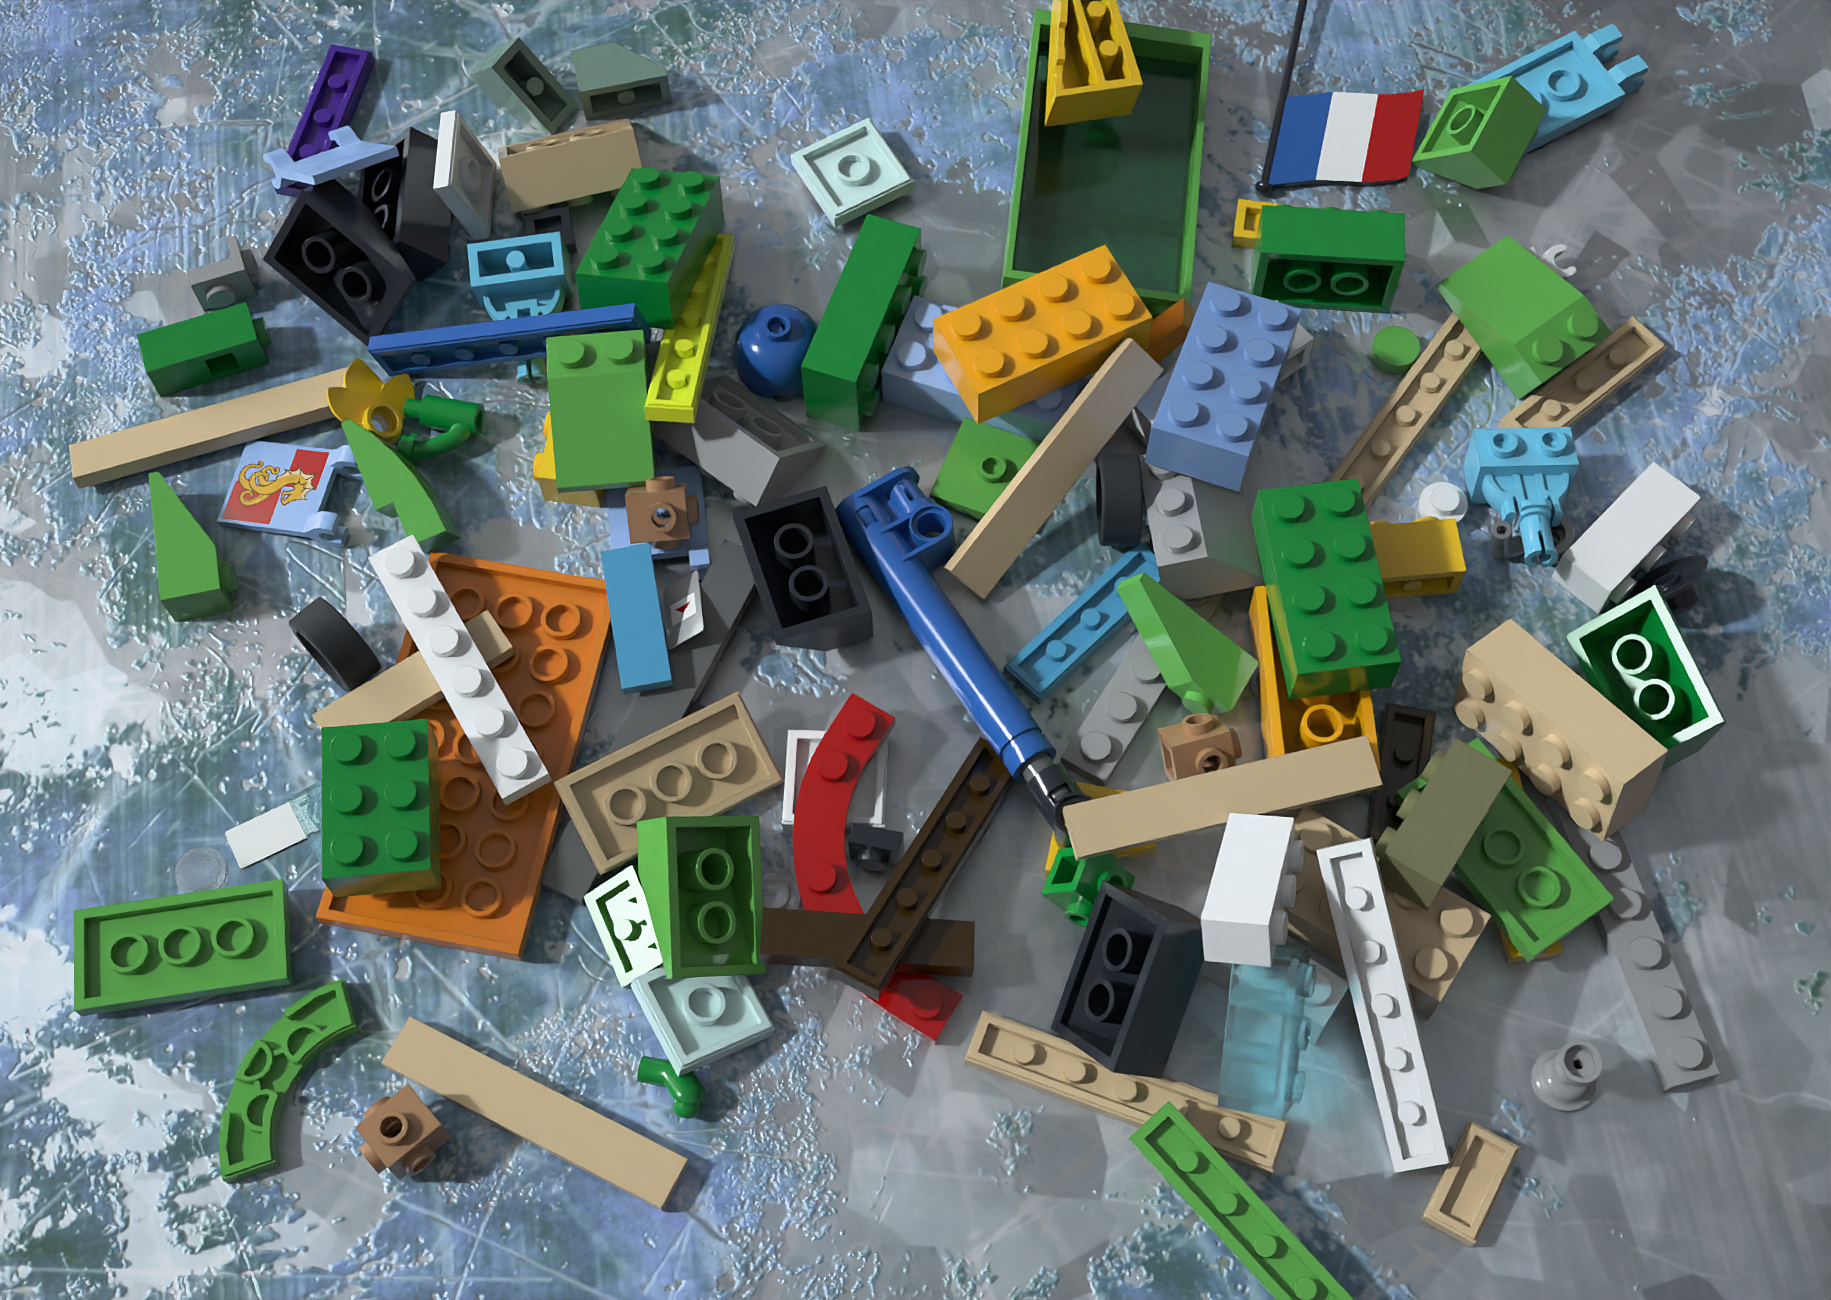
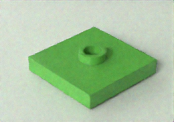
(980, 467)

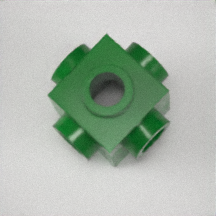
(1076, 884)

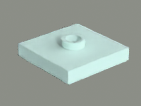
(852, 172)
(701, 1016)

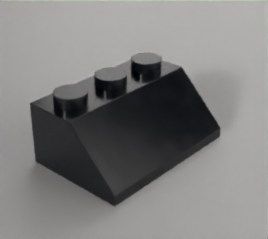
(406, 204)
(805, 572)
(1131, 981)

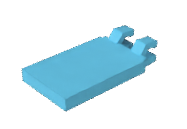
(1572, 80)

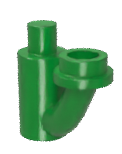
(455, 416)

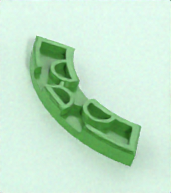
(269, 1072)

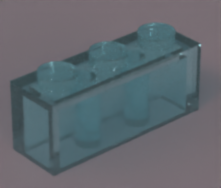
(1267, 1033)

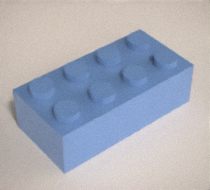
(1222, 386)

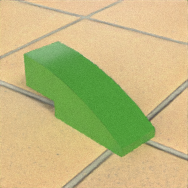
(400, 489)

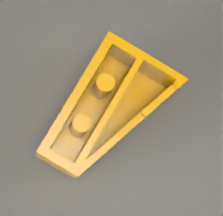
(1089, 63)

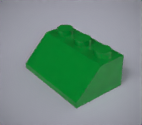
(1649, 673)

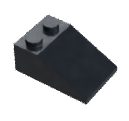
(341, 259)

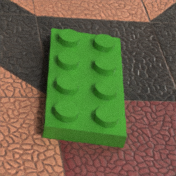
(1525, 871)
(181, 947)

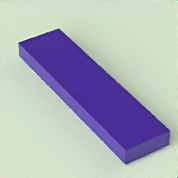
(329, 105)

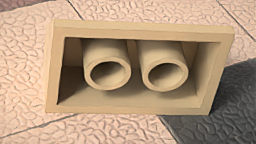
(568, 166)

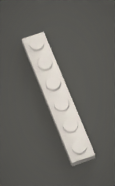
(460, 670)
(1383, 1005)

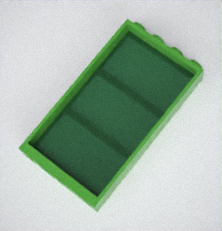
(1117, 177)

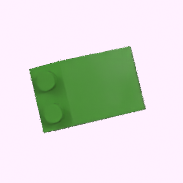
(1522, 314)
(599, 410)
(703, 893)

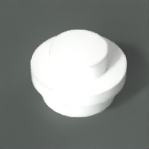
(1443, 501)

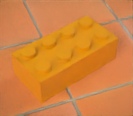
(1039, 333)
(1300, 722)

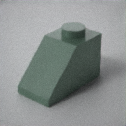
(618, 80)
(523, 87)

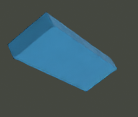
(636, 619)

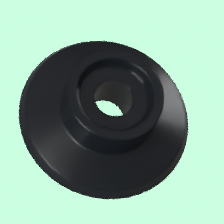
(1676, 582)

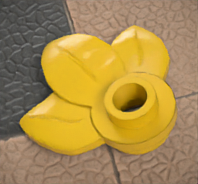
(369, 399)

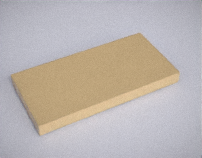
(681, 770)

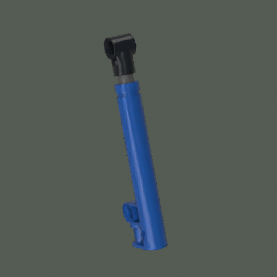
(888, 533)

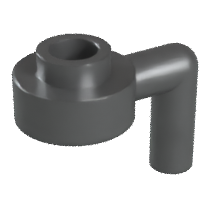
(1506, 546)

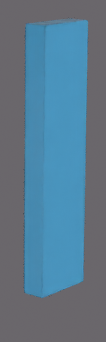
(1079, 629)

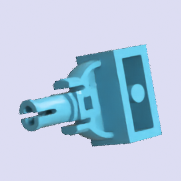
(522, 280)
(1524, 479)

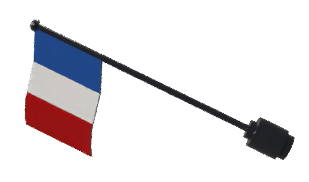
(1338, 134)

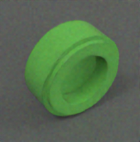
(1395, 350)

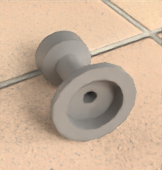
(1567, 1075)

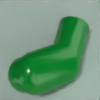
(685, 1089)

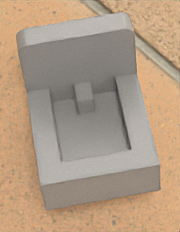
(225, 280)

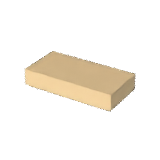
(1470, 1183)

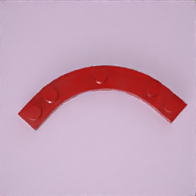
(820, 858)

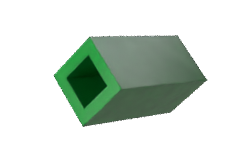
(204, 349)

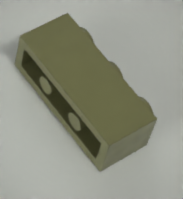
(1439, 822)

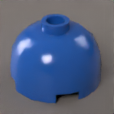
(772, 349)

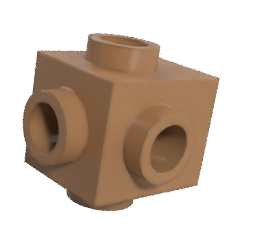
(648, 525)
(1198, 746)
(401, 1134)

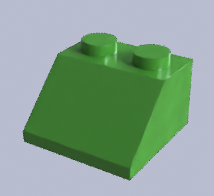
(1481, 133)

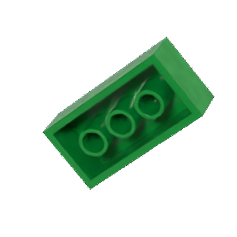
(653, 244)
(862, 322)
(1324, 589)

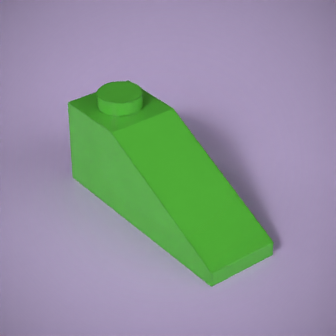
(189, 566)
(1187, 649)

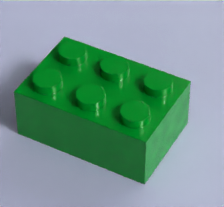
(1328, 258)
(380, 808)

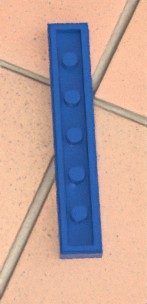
(496, 340)

